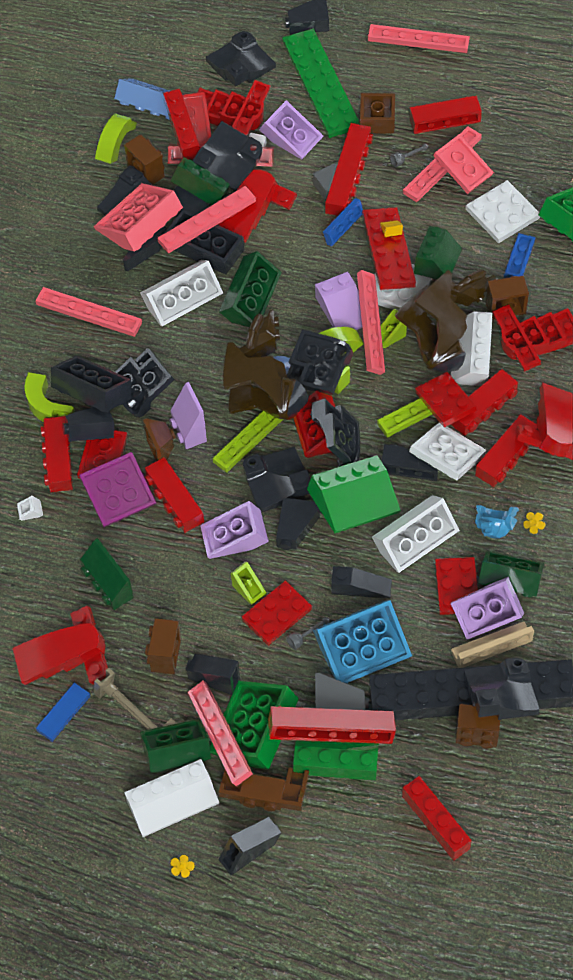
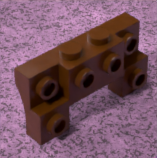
(267, 791)

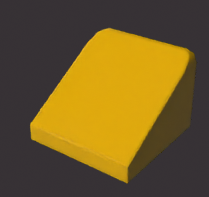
(392, 228)

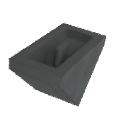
(323, 179)

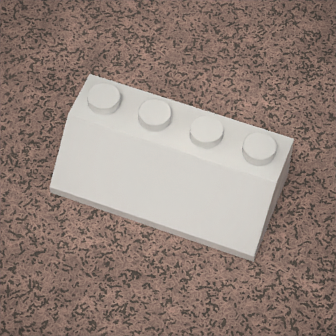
(182, 292)
(477, 345)
(416, 533)
(171, 798)

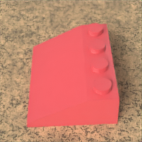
(139, 216)

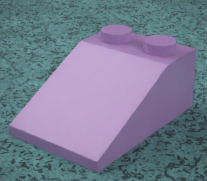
(291, 131)
(340, 301)
(188, 418)
(234, 531)
(487, 608)

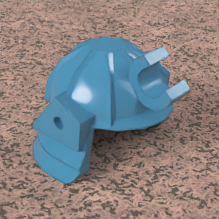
(494, 522)

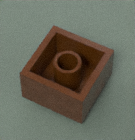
(378, 112)
(145, 158)
(505, 292)
(164, 646)
(475, 729)

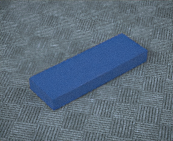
(343, 222)
(519, 256)
(63, 712)

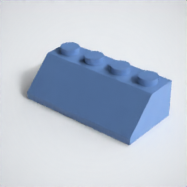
(142, 96)

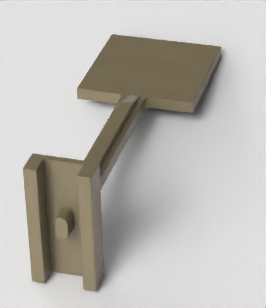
(107, 687)

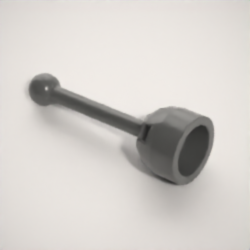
(398, 158)
(295, 639)

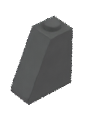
(338, 695)

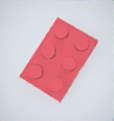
(463, 164)

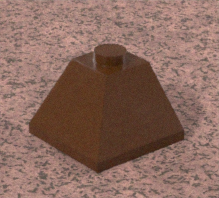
(159, 438)

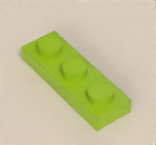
(403, 417)

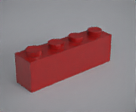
(445, 114)
(181, 124)
(487, 399)
(503, 454)
(57, 455)
(174, 495)
(436, 818)

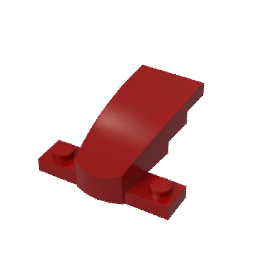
(236, 110)
(265, 190)
(533, 336)
(553, 423)
(64, 650)

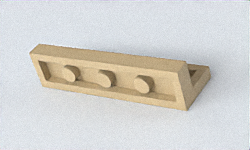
(492, 644)

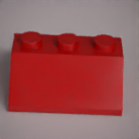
(310, 433)

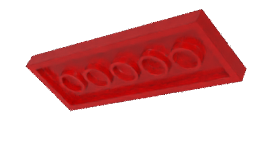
(388, 253)

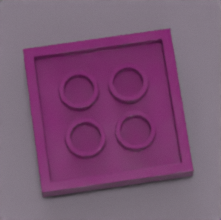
(117, 489)

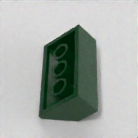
(250, 289)

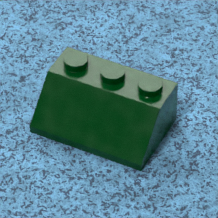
(200, 182)
(437, 253)
(523, 573)
(106, 575)
(175, 745)

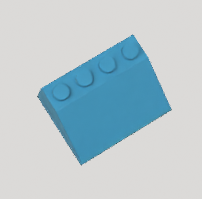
(363, 642)

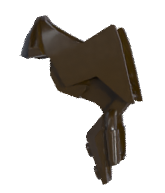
(441, 342)
(251, 364)

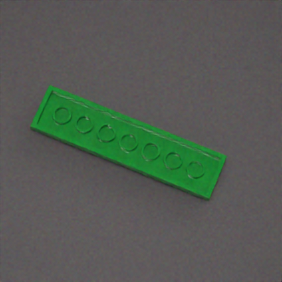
(320, 82)

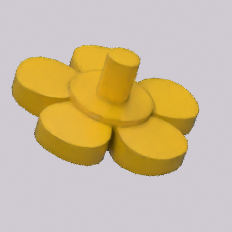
(534, 522)
(181, 866)

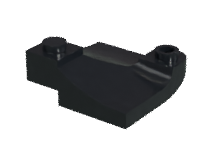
(241, 60)
(229, 155)
(127, 182)
(319, 361)
(147, 381)
(340, 430)
(275, 478)
(502, 690)

